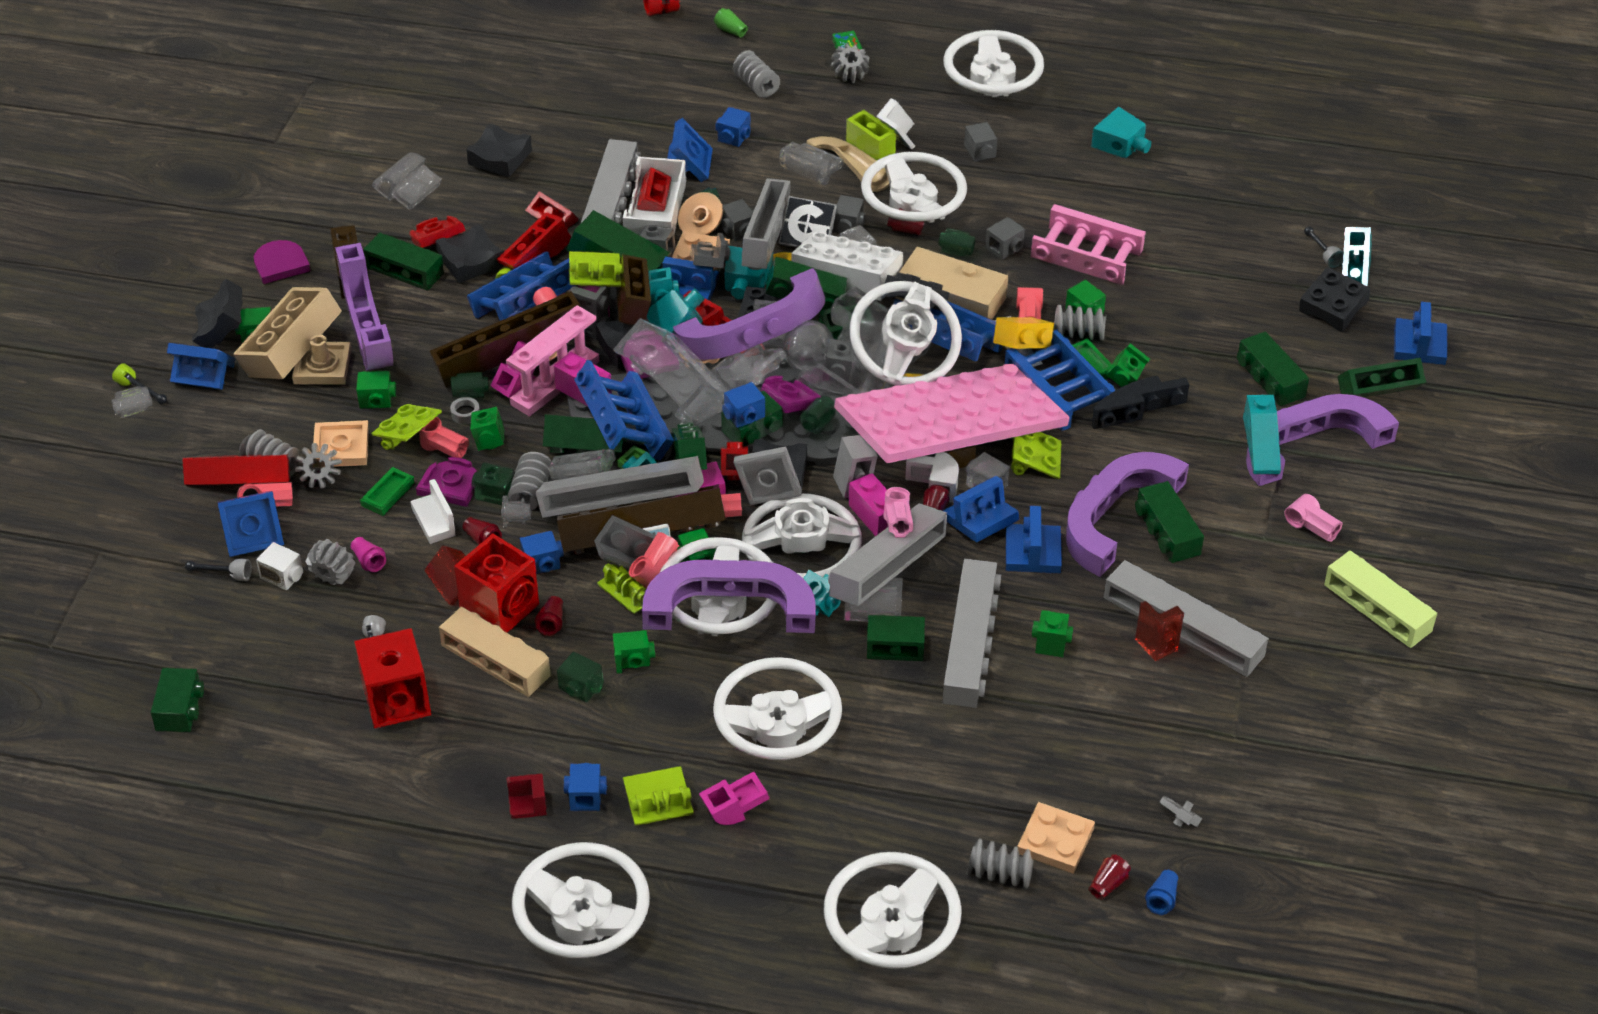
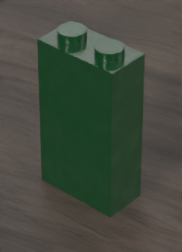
(606, 236)

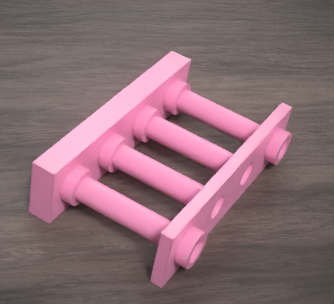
(1094, 229)
(542, 389)

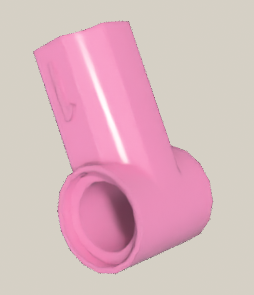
(898, 512)
(1307, 513)

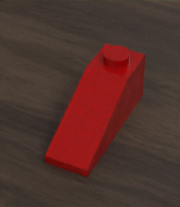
(545, 235)

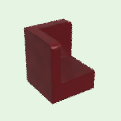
(526, 796)

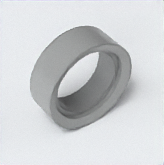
(464, 401)

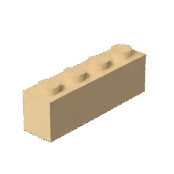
(495, 651)

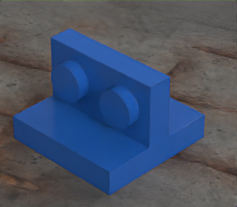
(692, 148)
(692, 276)
(1420, 337)
(199, 366)
(982, 510)
(250, 523)
(1033, 545)

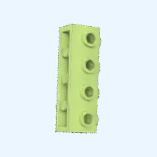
(1380, 599)

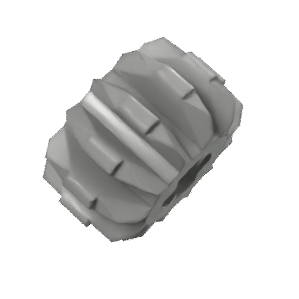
(850, 63)
(325, 471)
(330, 562)

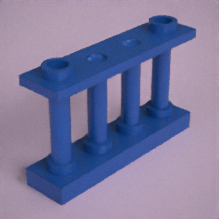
(515, 289)
(975, 331)
(1072, 361)
(636, 400)

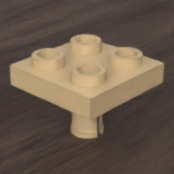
(323, 363)

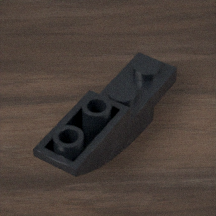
(1139, 396)

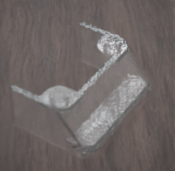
(675, 370)

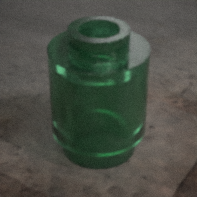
(957, 242)
(469, 385)
(818, 414)

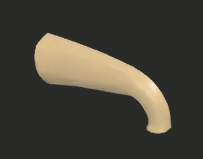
(853, 158)

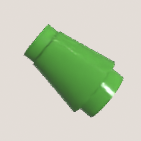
(729, 22)

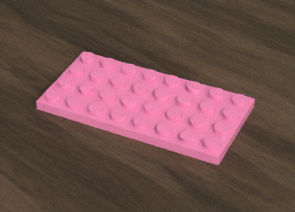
(950, 413)

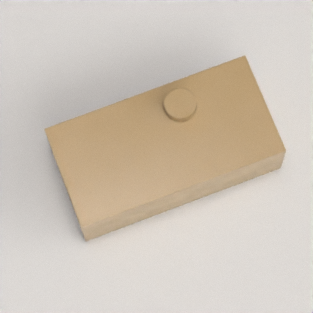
(969, 285)
(287, 332)

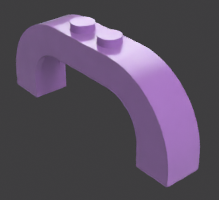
(758, 326)
(370, 334)
(1327, 412)
(1130, 471)
(729, 579)

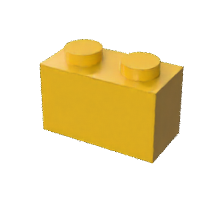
(1023, 332)

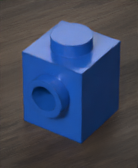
(733, 126)
(744, 404)
(544, 551)
(585, 787)

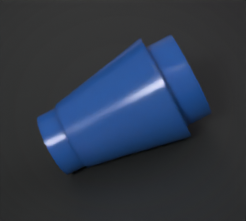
(1162, 894)

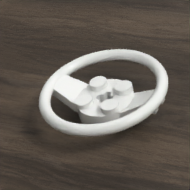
(993, 70)
(912, 191)
(902, 341)
(803, 526)
(717, 610)
(778, 716)
(580, 906)
(900, 906)

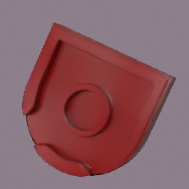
(432, 230)

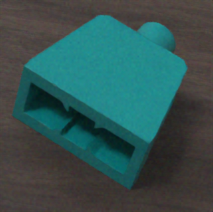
(1120, 134)
(739, 277)
(675, 309)

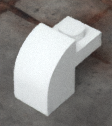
(935, 470)

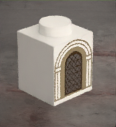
(279, 566)

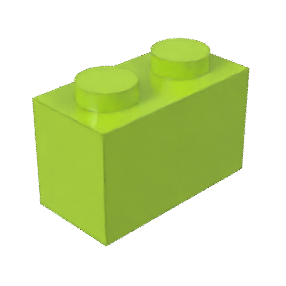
(870, 135)

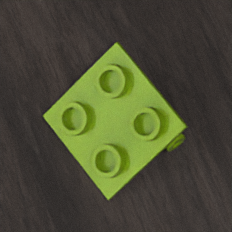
(595, 269)
(404, 424)
(1037, 452)
(622, 587)
(658, 795)

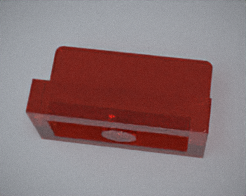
(442, 572)
(1159, 632)

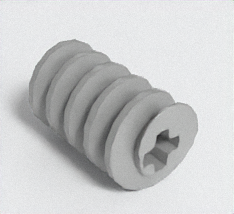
(756, 74)
(1080, 322)
(265, 444)
(528, 477)
(1001, 863)

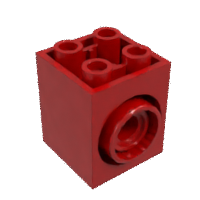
(497, 583)
(393, 678)

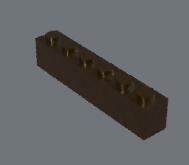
(496, 342)
(678, 511)

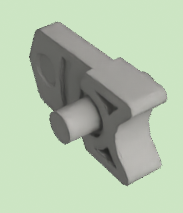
(1183, 813)

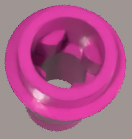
(369, 555)

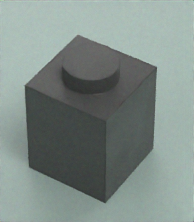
(980, 141)

